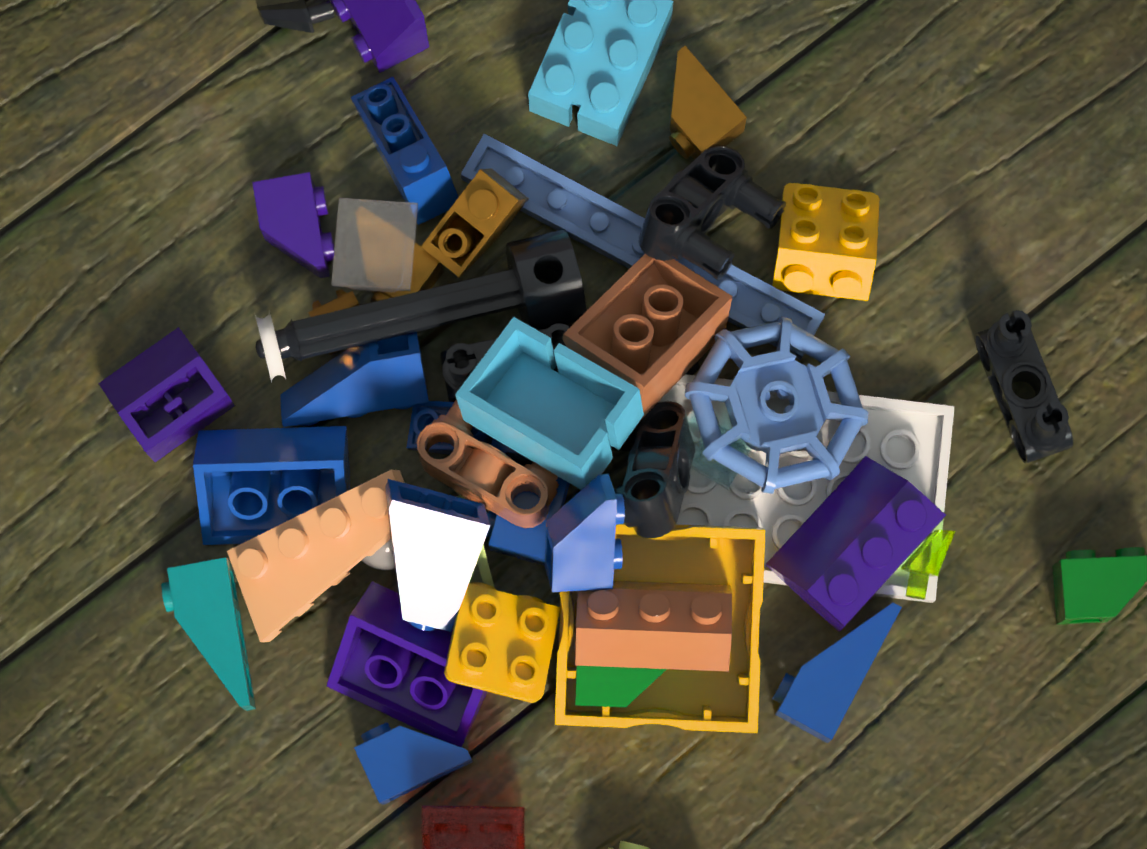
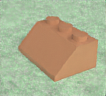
(651, 326)
(655, 626)

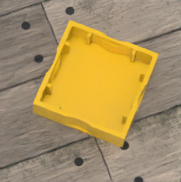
(682, 697)

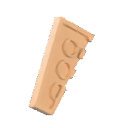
(309, 553)

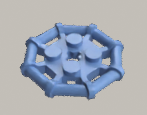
(764, 428)

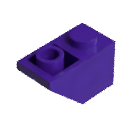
(291, 221)

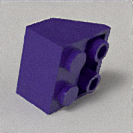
(166, 395)

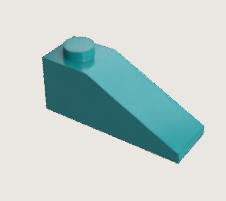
(210, 614)

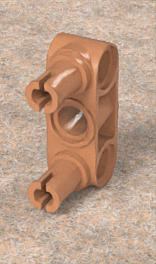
(484, 472)

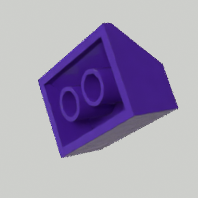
(385, 29)
(855, 541)
(402, 669)

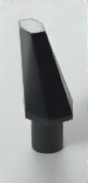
(296, 14)

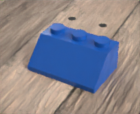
(265, 477)

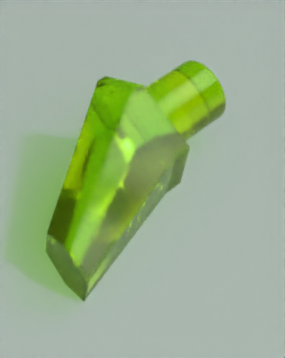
(926, 562)

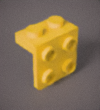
(827, 241)
(502, 643)

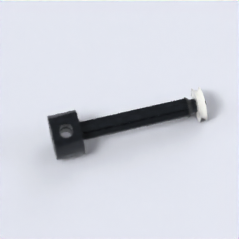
(538, 303)

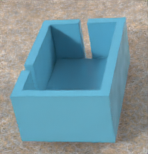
(600, 63)
(546, 415)

